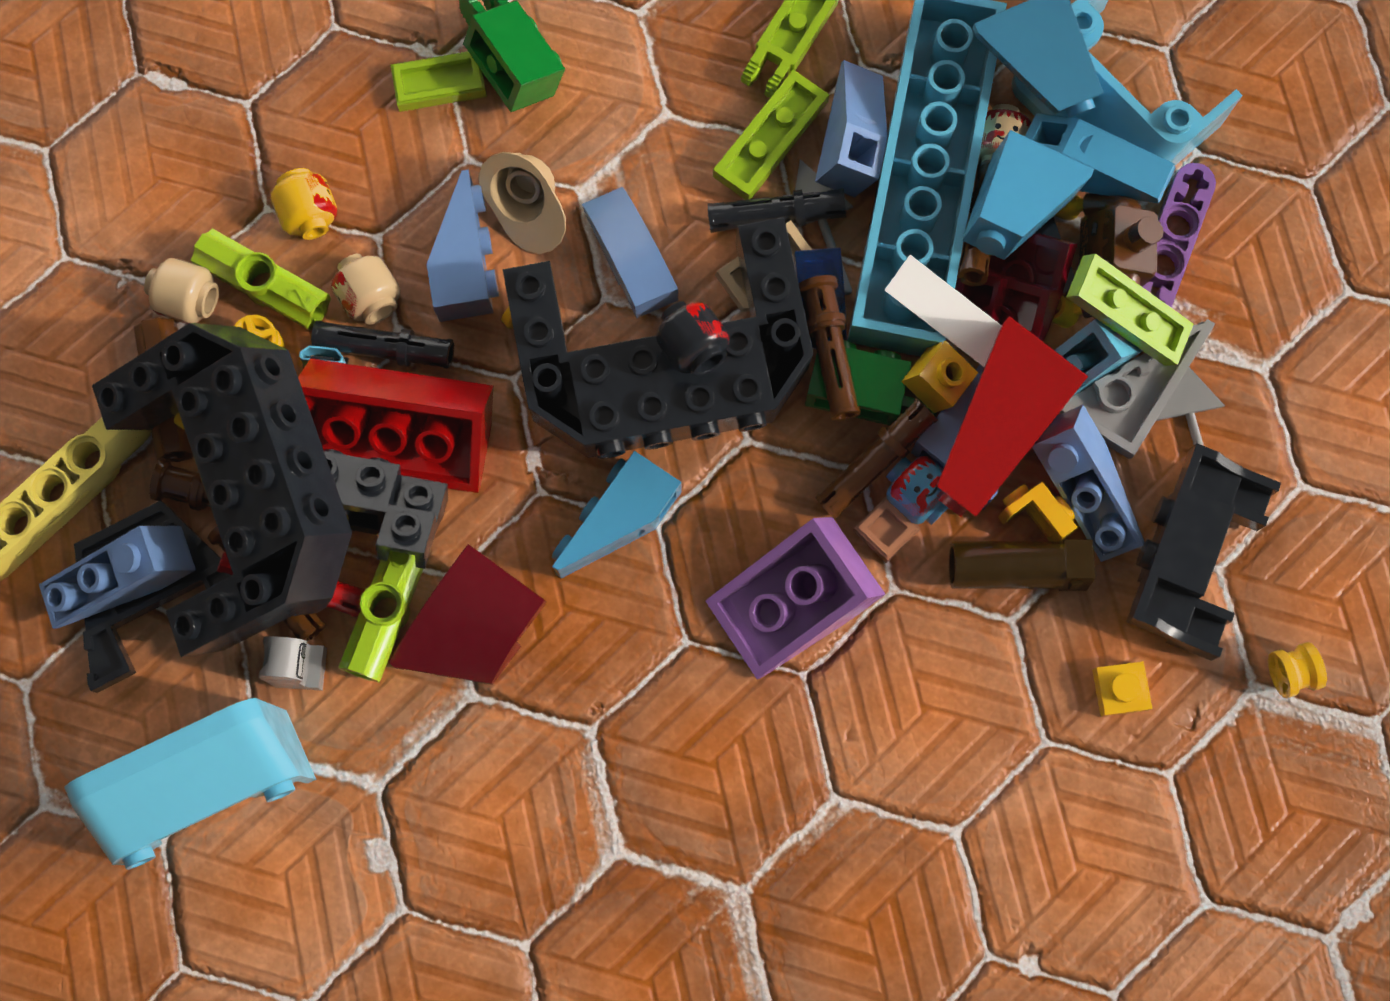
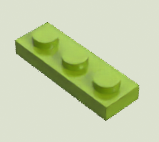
(770, 135)
(1129, 310)

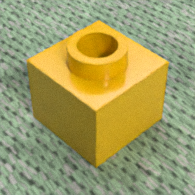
(940, 377)

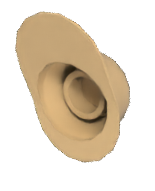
(524, 200)

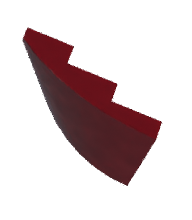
(1025, 283)
(469, 622)

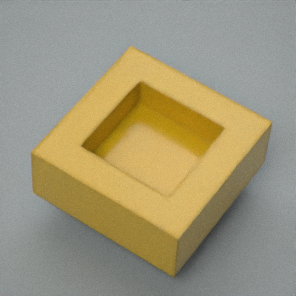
(1122, 689)

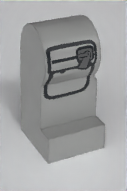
(293, 663)

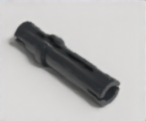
(797, 207)
(402, 346)

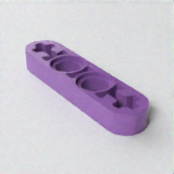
(1176, 246)

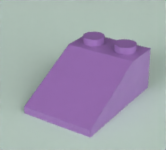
(794, 596)

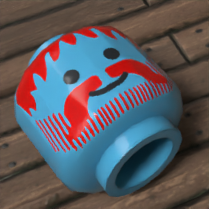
(916, 489)

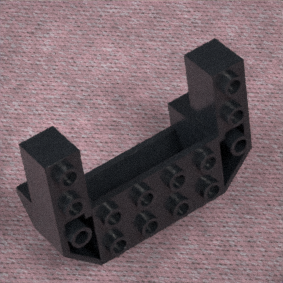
(629, 390)
(257, 469)

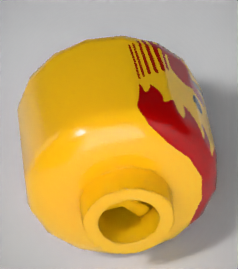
(303, 203)

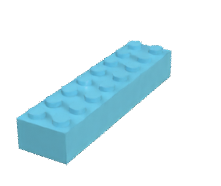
(926, 168)

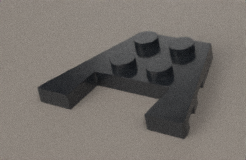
(106, 652)

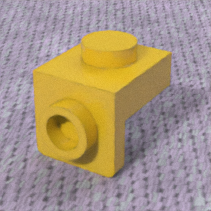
(1048, 512)

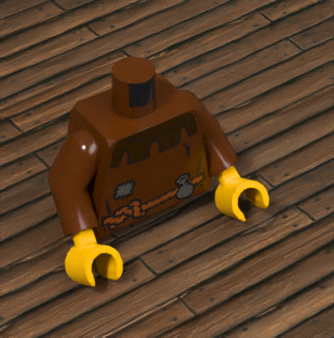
(1119, 234)

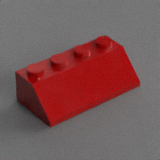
(421, 422)

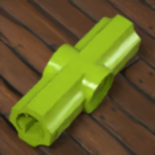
(239, 268)
(374, 636)

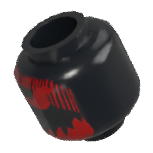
(692, 338)

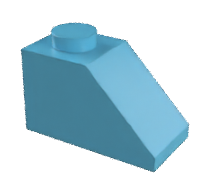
(1097, 351)

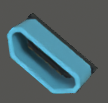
(321, 353)

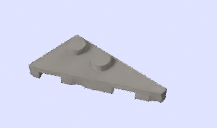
(1135, 395)

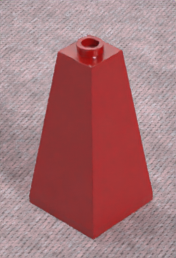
(1010, 409)

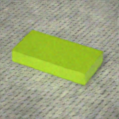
(437, 81)

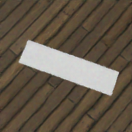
(944, 309)

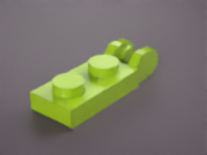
(788, 39)

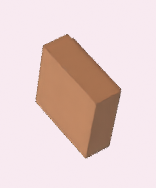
(885, 530)

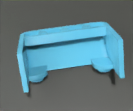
(1167, 132)
(189, 777)

